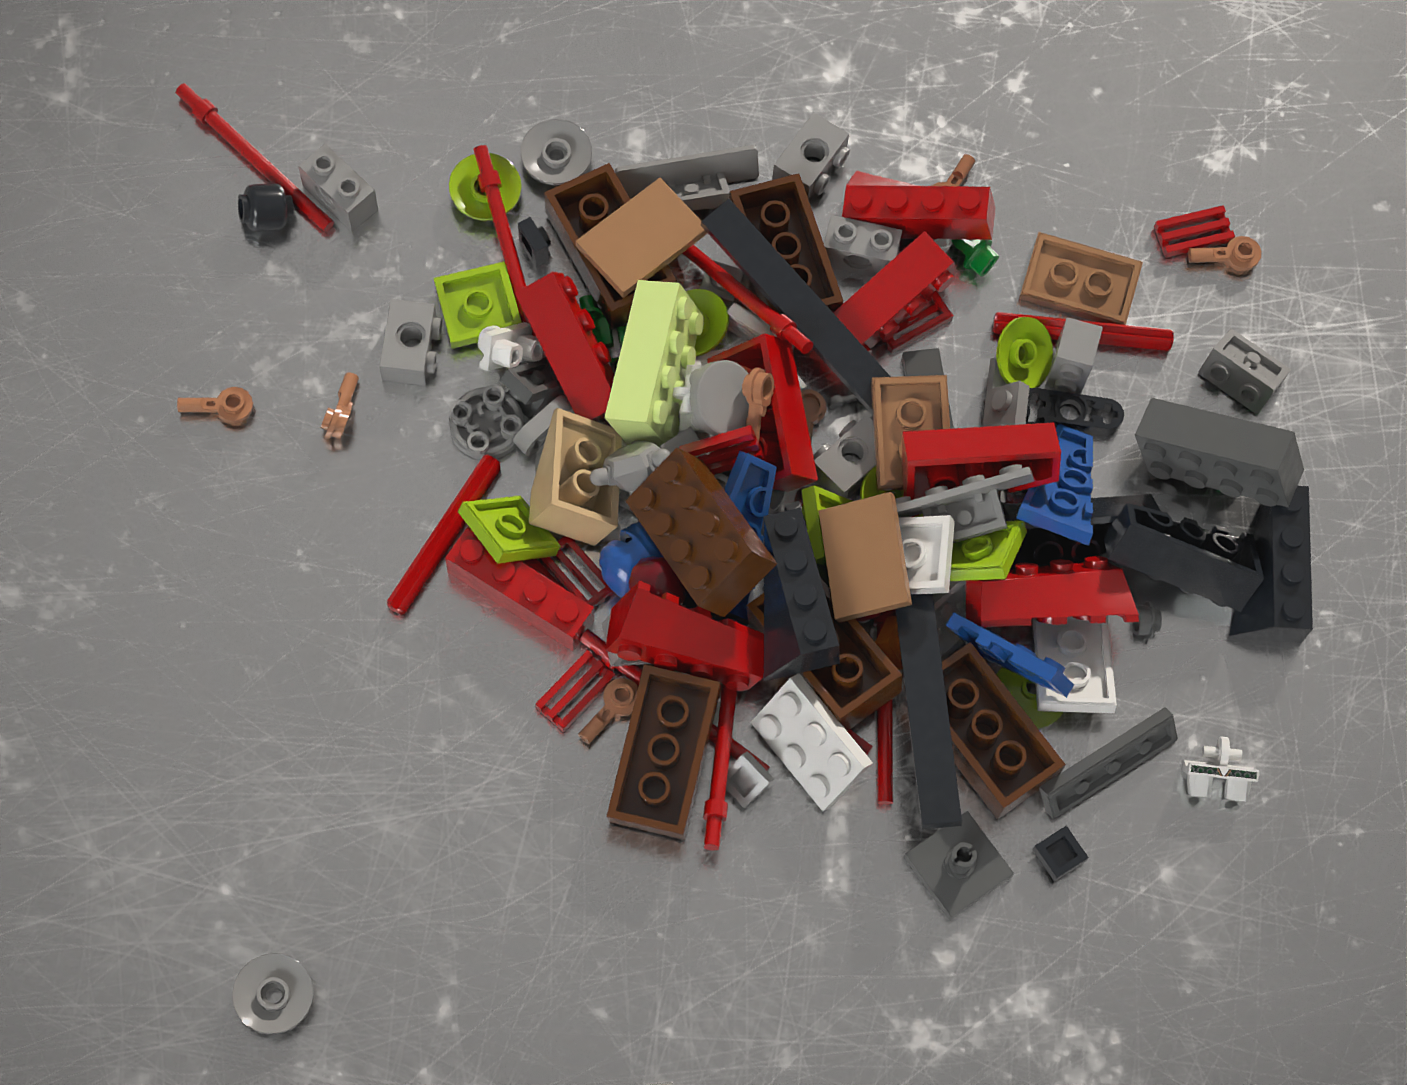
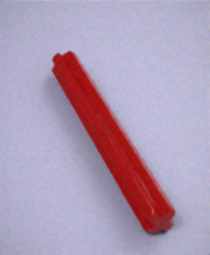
(1111, 333)
(442, 536)

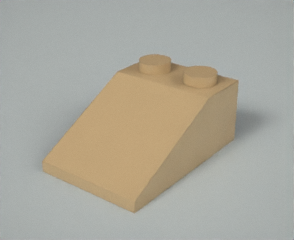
(562, 489)

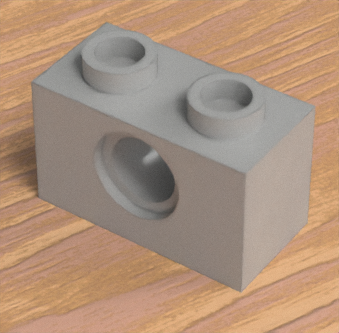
(815, 139)
(338, 187)
(860, 245)
(405, 322)
(1073, 356)
(834, 471)

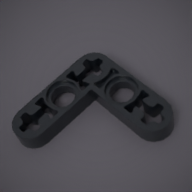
(1049, 411)

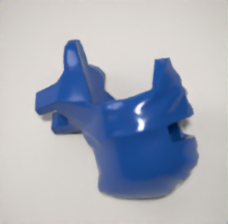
(622, 555)

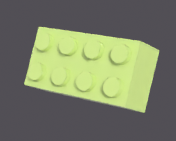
(653, 362)

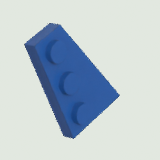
(1012, 657)

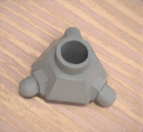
(629, 466)

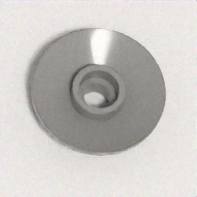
(551, 139)
(261, 977)

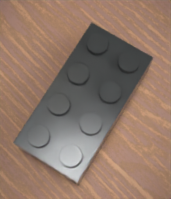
(1220, 452)

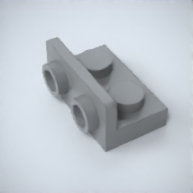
(1244, 371)

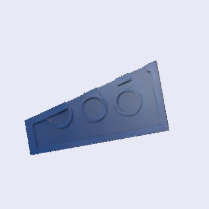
(751, 492)
(1065, 504)

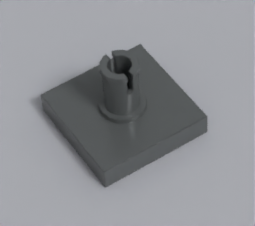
(958, 866)

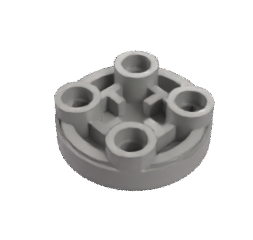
(718, 397)
(485, 422)

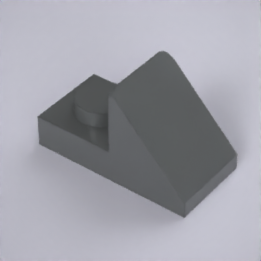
(532, 385)

